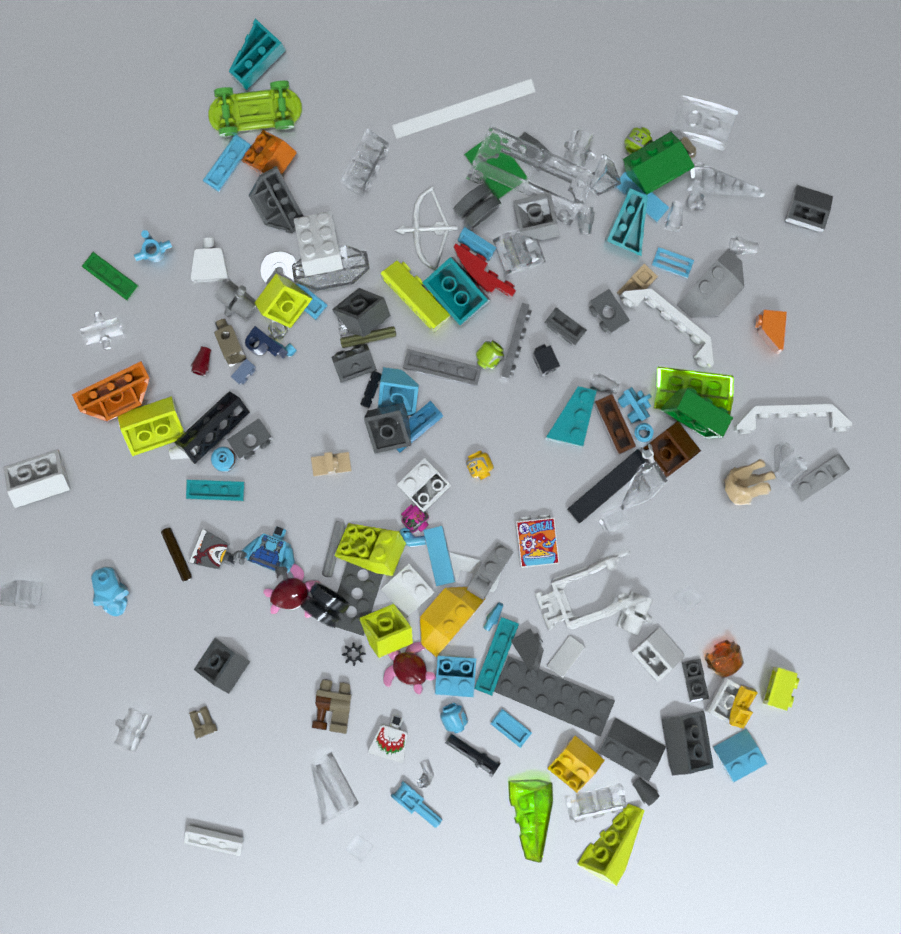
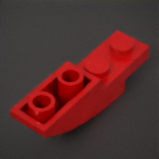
(476, 266)

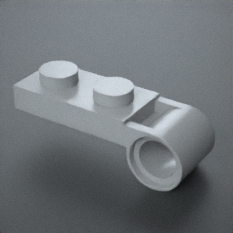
(821, 477)
(490, 571)

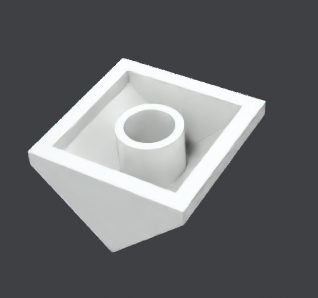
(723, 699)

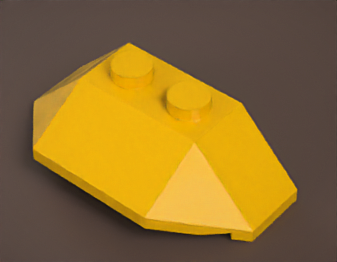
(446, 617)

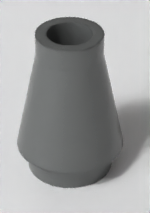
(646, 792)

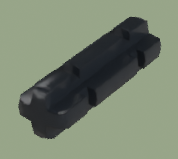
(371, 389)

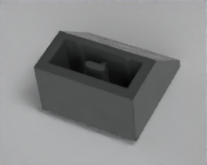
(809, 208)

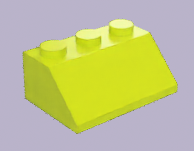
(151, 426)

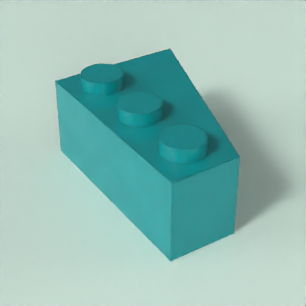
(256, 55)
(629, 222)
(574, 419)

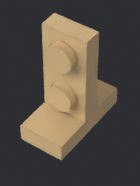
(331, 464)

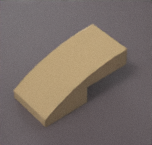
(640, 280)

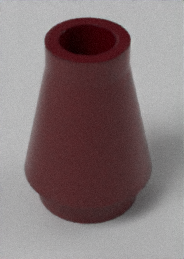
(201, 362)

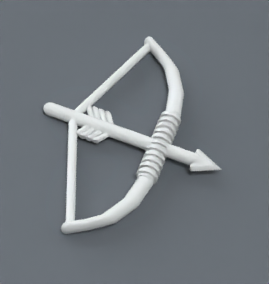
(438, 228)

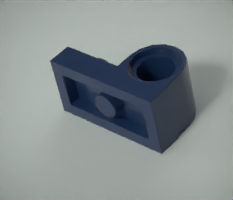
(265, 344)

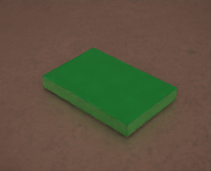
(503, 162)

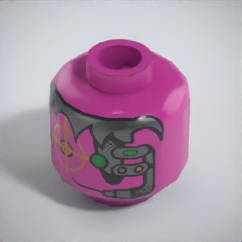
(415, 518)

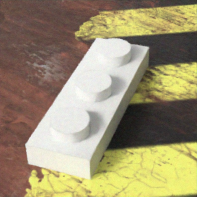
(213, 840)

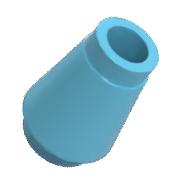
(647, 428)

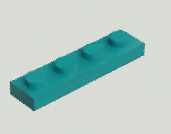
(496, 656)

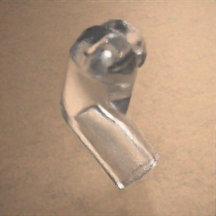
(427, 775)

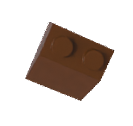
(673, 449)

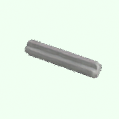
(334, 543)

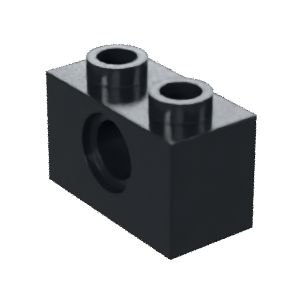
(545, 360)

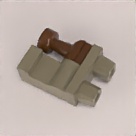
(335, 702)

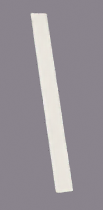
(464, 108)

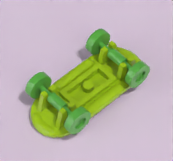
(254, 109)

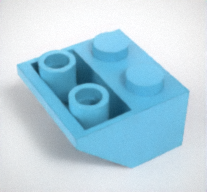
(455, 676)

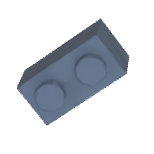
(243, 372)

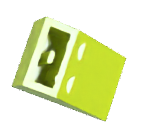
(371, 548)

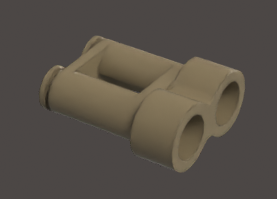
(690, 148)
(207, 728)

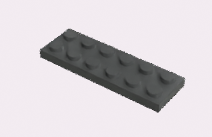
(554, 696)

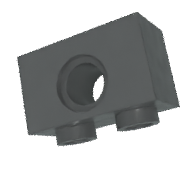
(607, 300)
(238, 441)

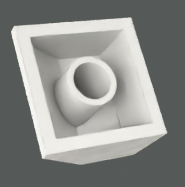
(407, 590)

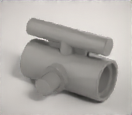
(236, 300)

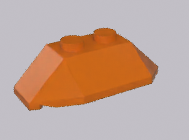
(114, 394)

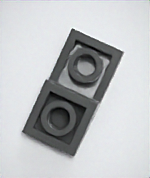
(695, 680)

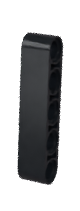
(607, 487)

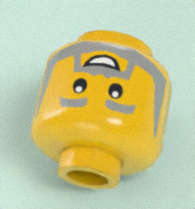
(479, 465)

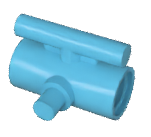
(148, 245)

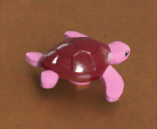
(290, 592)
(408, 668)

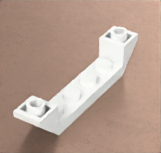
(704, 355)
(837, 419)

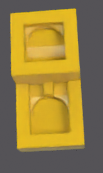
(740, 709)

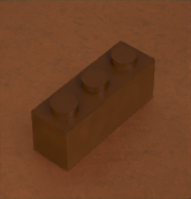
(614, 424)

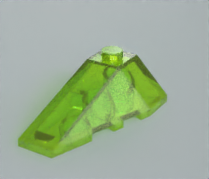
(533, 810)

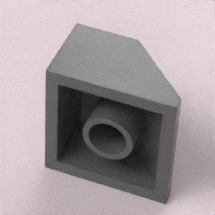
(362, 311)
(388, 427)
(221, 665)

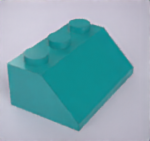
(456, 291)

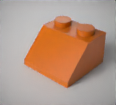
(772, 328)

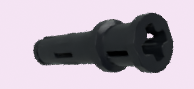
(480, 760)

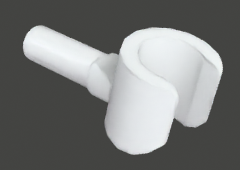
(648, 454)

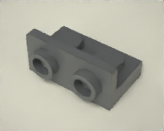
(353, 362)

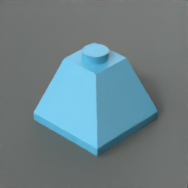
(398, 388)

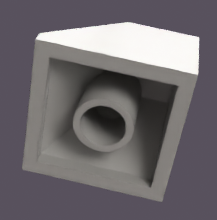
(537, 216)

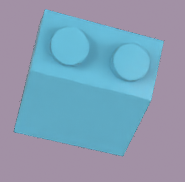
(739, 755)

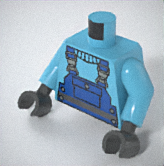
(269, 553)

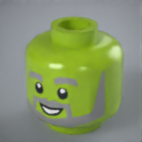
(637, 139)
(490, 354)

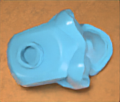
(109, 591)

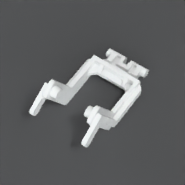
(558, 604)

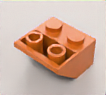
(268, 153)

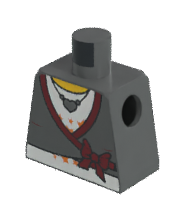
(211, 551)

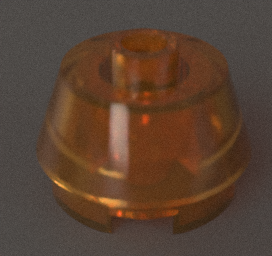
(725, 659)

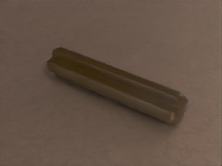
(176, 554)

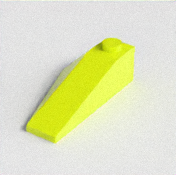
(612, 851)

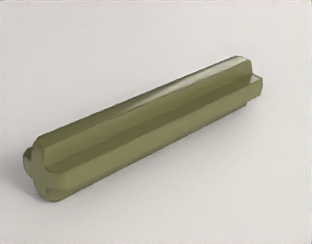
(374, 335)

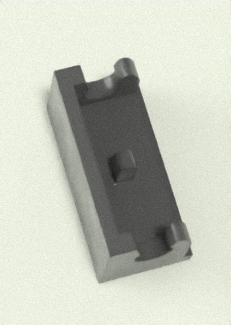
(565, 327)

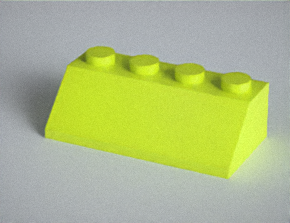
(415, 295)

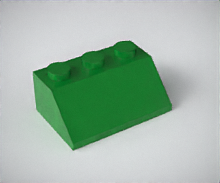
(658, 163)
(698, 413)

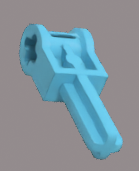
(414, 802)

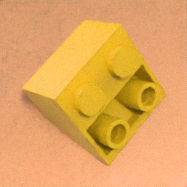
(576, 764)

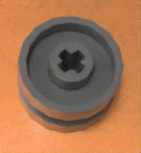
(476, 206)

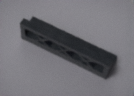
(210, 423)

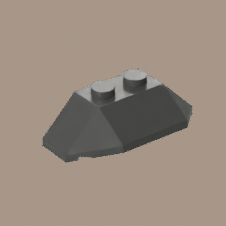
(275, 201)

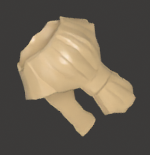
(742, 477)

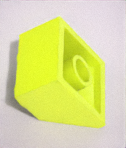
(282, 301)
(386, 630)
(781, 688)

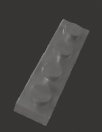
(514, 349)
(442, 367)

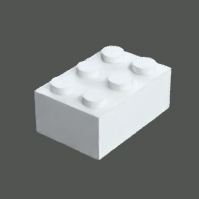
(318, 243)

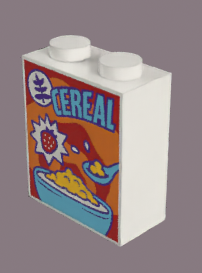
(537, 541)

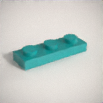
(215, 490)

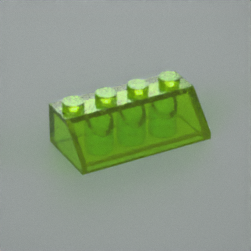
(710, 385)

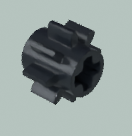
(357, 649)

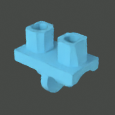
(632, 398)

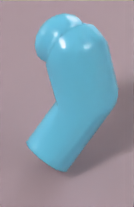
(410, 539)

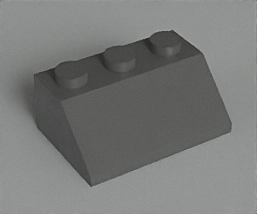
(688, 743)
(631, 749)

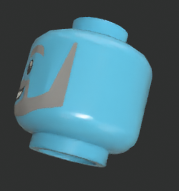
(454, 718)

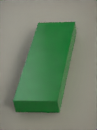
(110, 276)

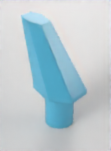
(493, 616)

